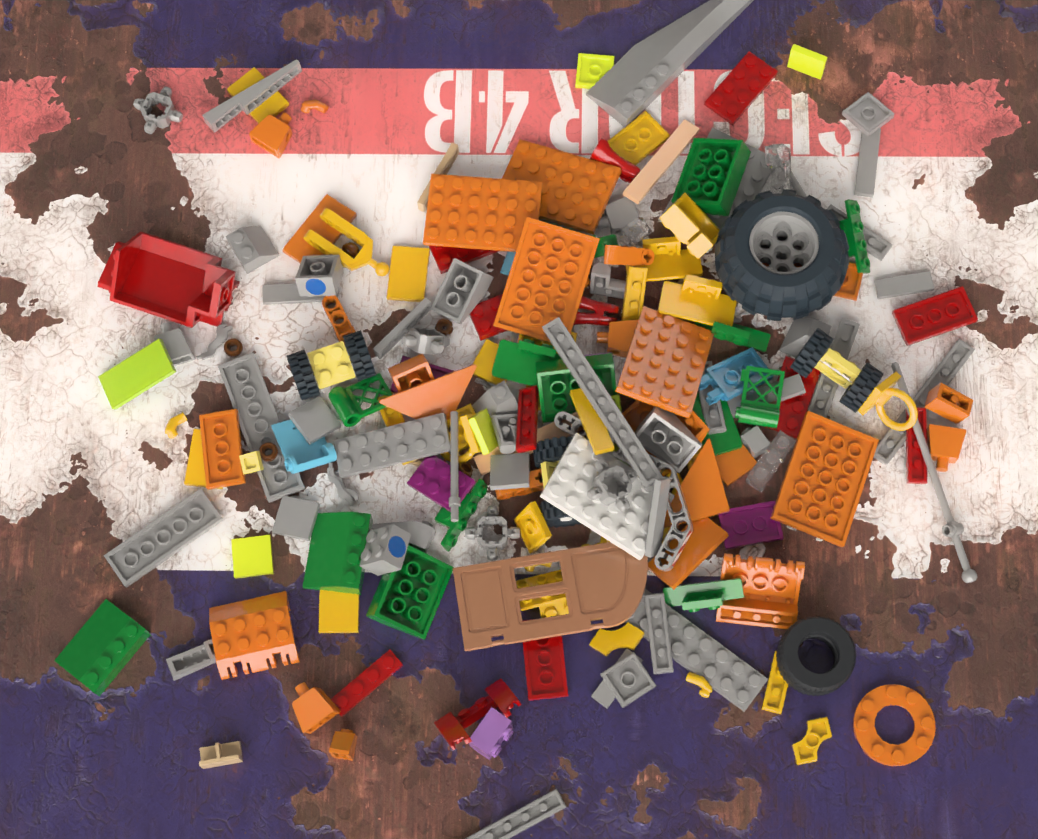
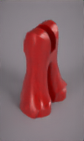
(605, 154)
(595, 318)

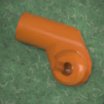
(314, 104)

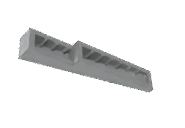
(251, 97)
(191, 660)

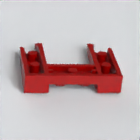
(498, 697)

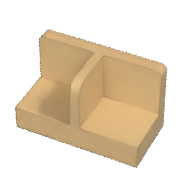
(220, 754)

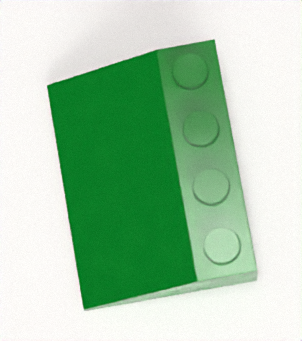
(713, 174)
(557, 381)
(337, 552)
(411, 595)
(102, 647)

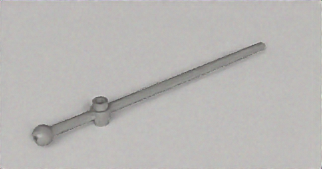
(952, 528)

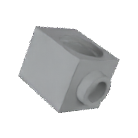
(754, 441)

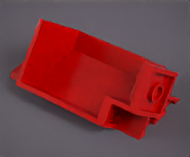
(168, 280)

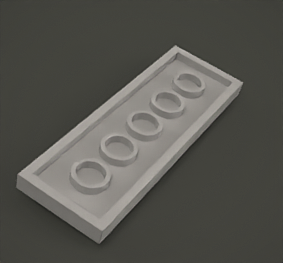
(392, 445)
(163, 538)

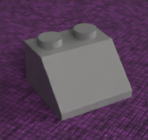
(252, 247)

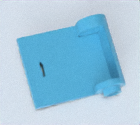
(296, 450)

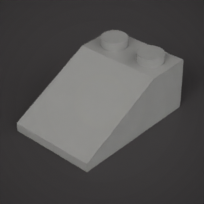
(461, 291)
(667, 438)

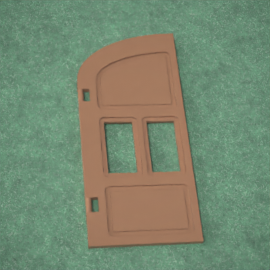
(597, 583)

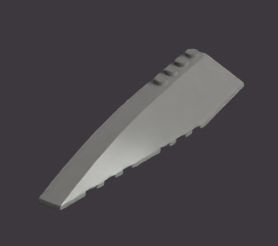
(660, 59)

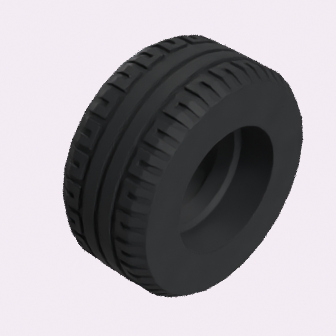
(830, 633)

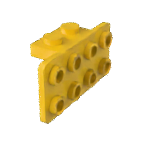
(669, 260)
(697, 301)
(549, 605)

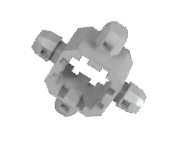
(162, 121)
(426, 341)
(624, 480)
(492, 519)

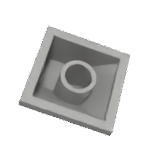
(800, 333)
(497, 400)

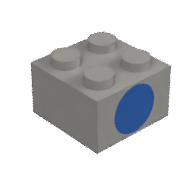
(319, 275)
(385, 549)

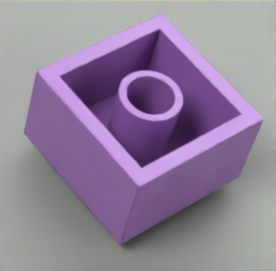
(491, 734)

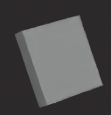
(868, 114)
(314, 420)
(510, 471)
(296, 518)
(628, 680)

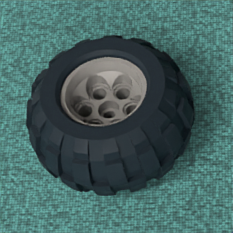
(781, 287)

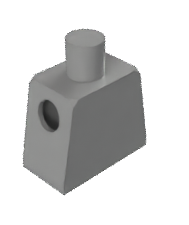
(618, 215)
(175, 344)

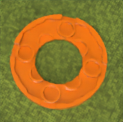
(871, 742)

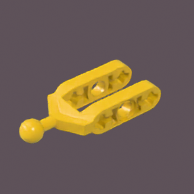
(364, 256)

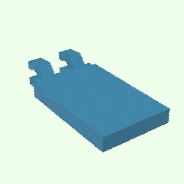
(726, 376)

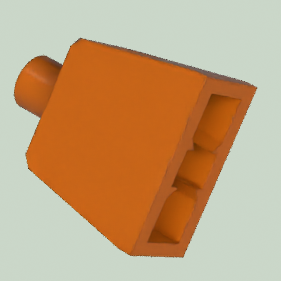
(272, 134)
(618, 337)
(944, 444)
(313, 708)

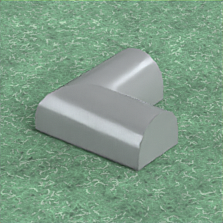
(604, 285)
(505, 430)

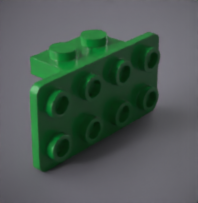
(517, 360)
(724, 441)

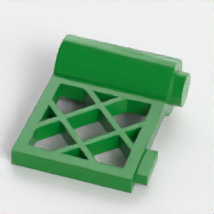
(347, 405)
(758, 412)

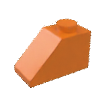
(343, 745)

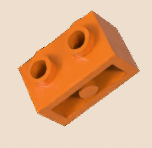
(948, 403)

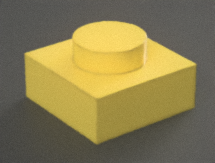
(251, 462)

